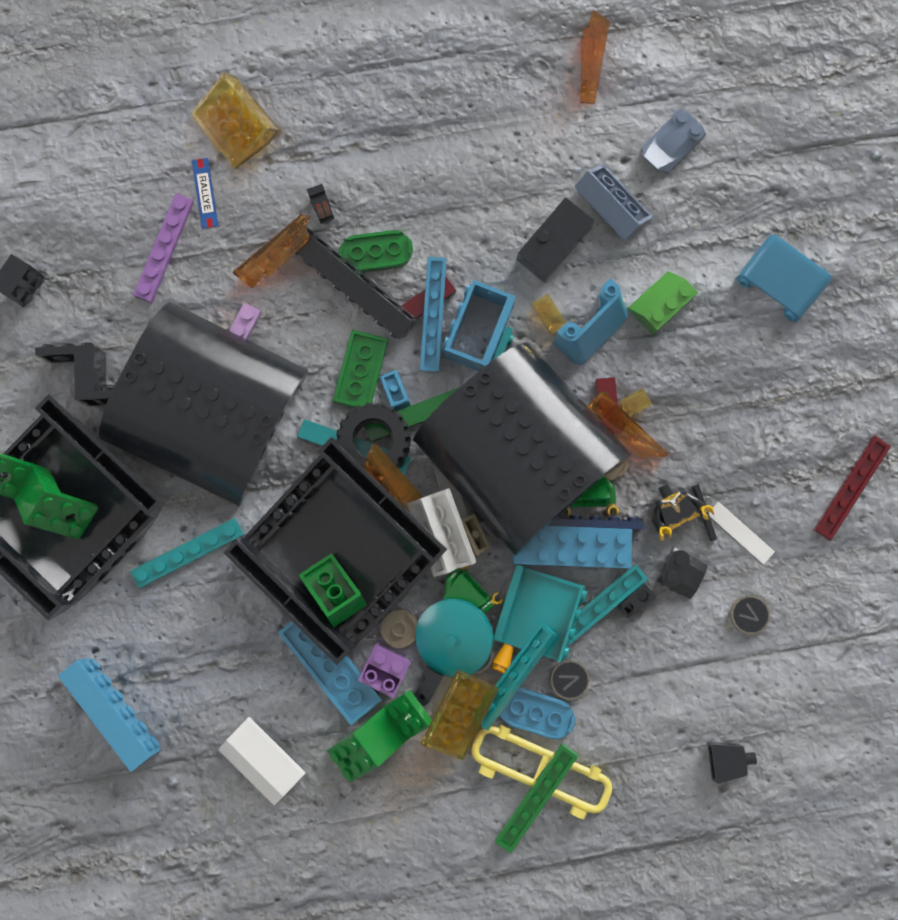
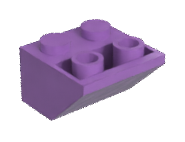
(384, 670)

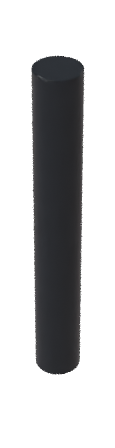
(708, 523)

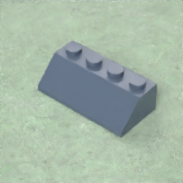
(613, 201)

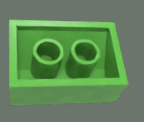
(662, 301)

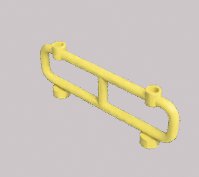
(489, 767)

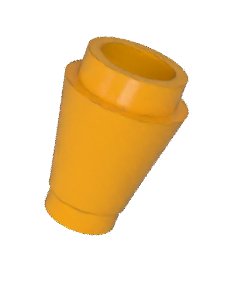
(503, 658)

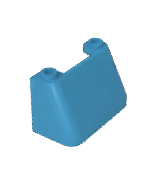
(785, 276)
(582, 343)

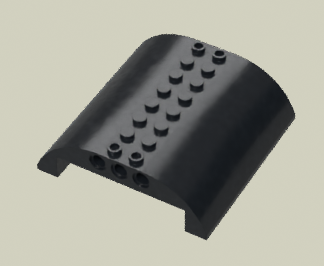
(199, 402)
(519, 445)
(343, 513)
(59, 569)

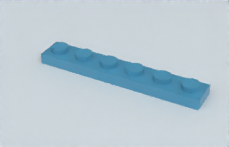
(433, 314)

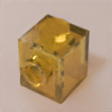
(635, 402)

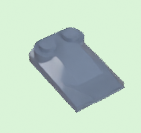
(673, 141)

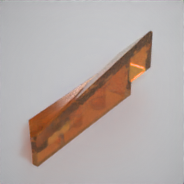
(592, 53)
(274, 252)
(625, 427)
(390, 476)

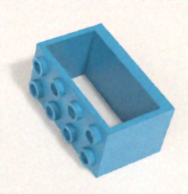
(492, 295)

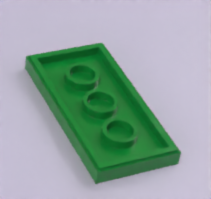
(360, 369)

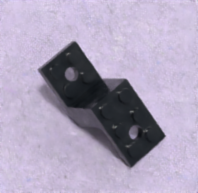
(88, 369)

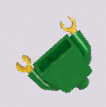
(598, 496)
(463, 586)

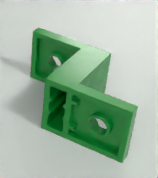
(41, 500)
(379, 736)

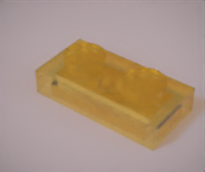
(549, 314)

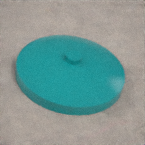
(454, 637)

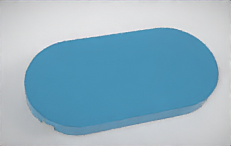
(539, 714)

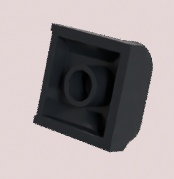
(682, 573)

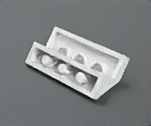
(441, 518)
(261, 761)

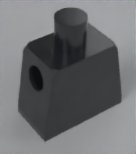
(729, 761)

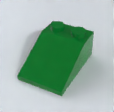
(332, 590)

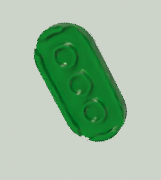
(377, 250)

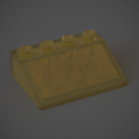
(234, 120)
(460, 715)

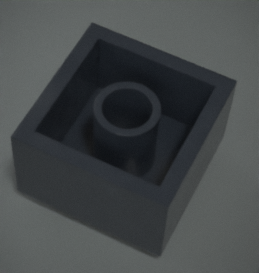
(19, 280)

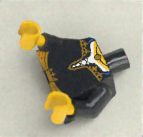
(676, 510)

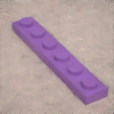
(163, 248)

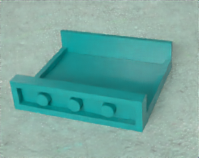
(538, 599)

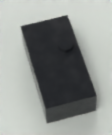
(555, 239)

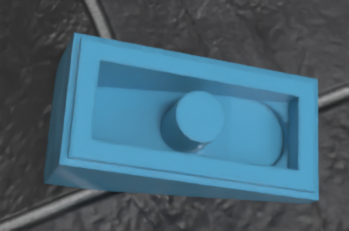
(394, 390)

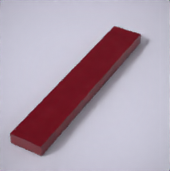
(851, 488)

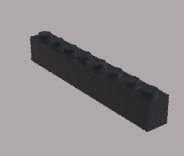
(356, 286)

